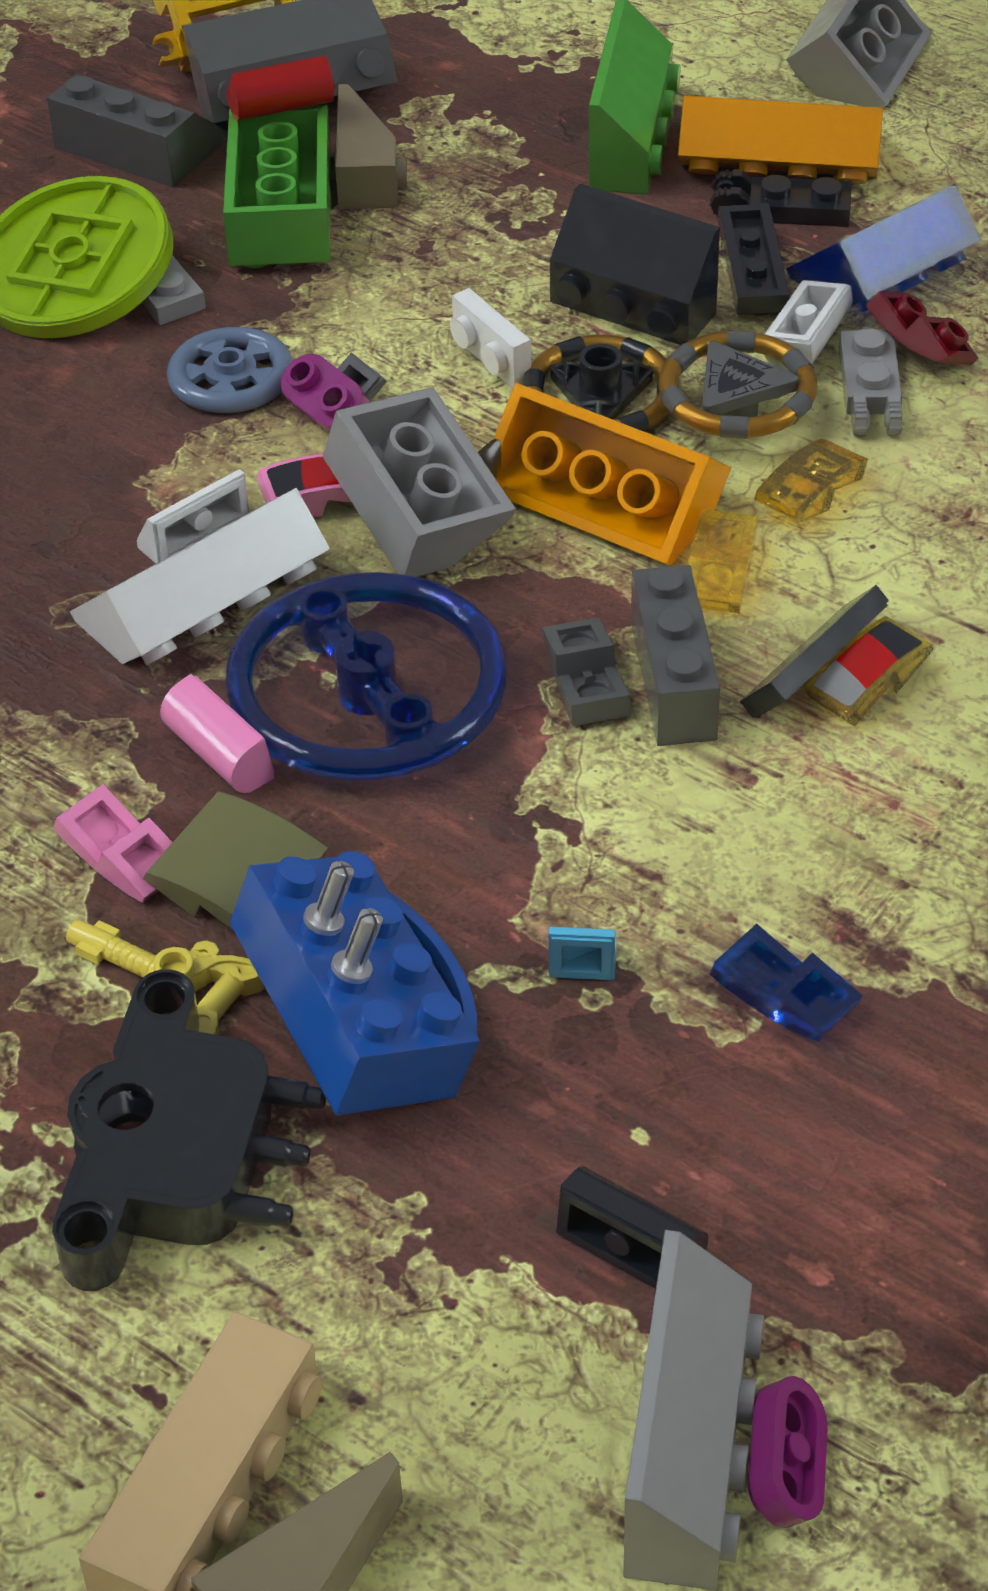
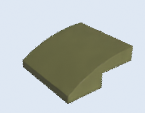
(215, 851)

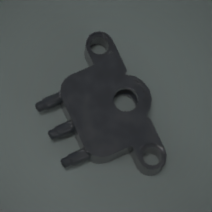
(199, 1142)

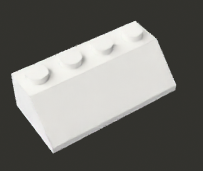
(204, 579)

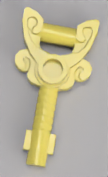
(201, 965)

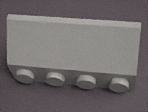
(689, 1419)

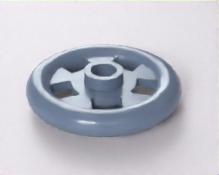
(228, 369)

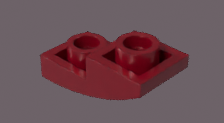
(929, 336)

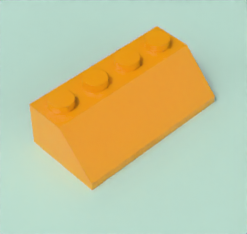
(780, 137)
(604, 475)

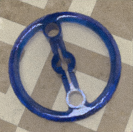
(368, 675)

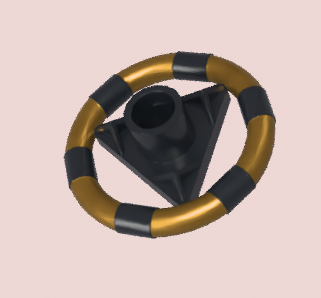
(600, 378)

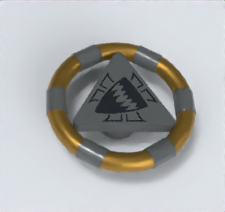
(738, 383)

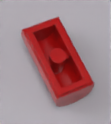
(280, 88)

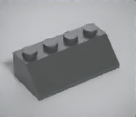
(284, 33)

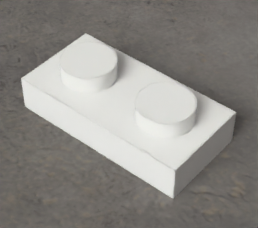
(490, 337)

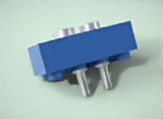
(358, 982)

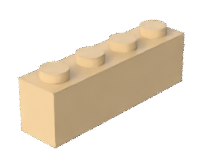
(205, 1461)

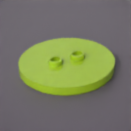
(80, 255)

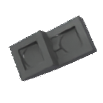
(586, 671)

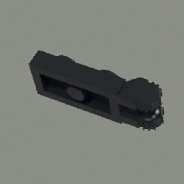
(790, 199)

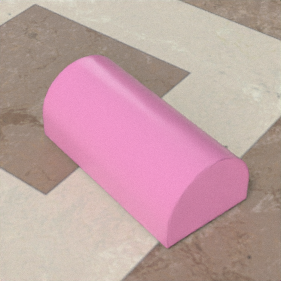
(217, 734)

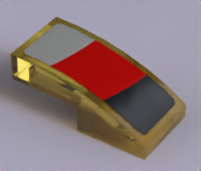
(865, 667)

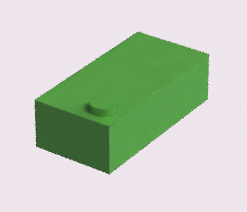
(278, 188)

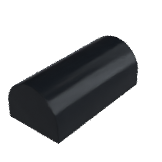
(618, 1224)

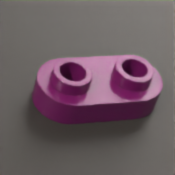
(317, 387)
(788, 1452)

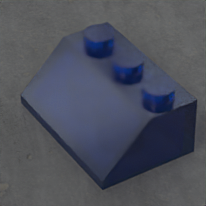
(895, 248)

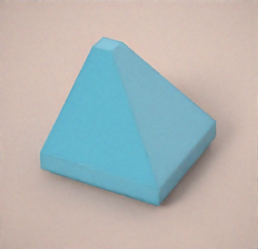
(582, 953)

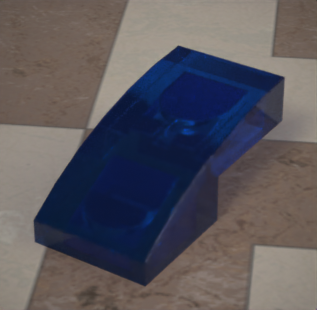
(777, 984)

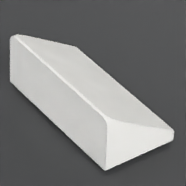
(194, 517)

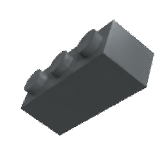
(674, 655)

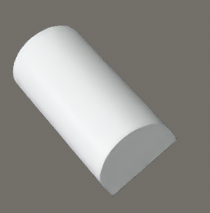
(811, 317)

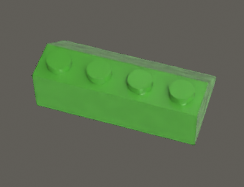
(631, 104)

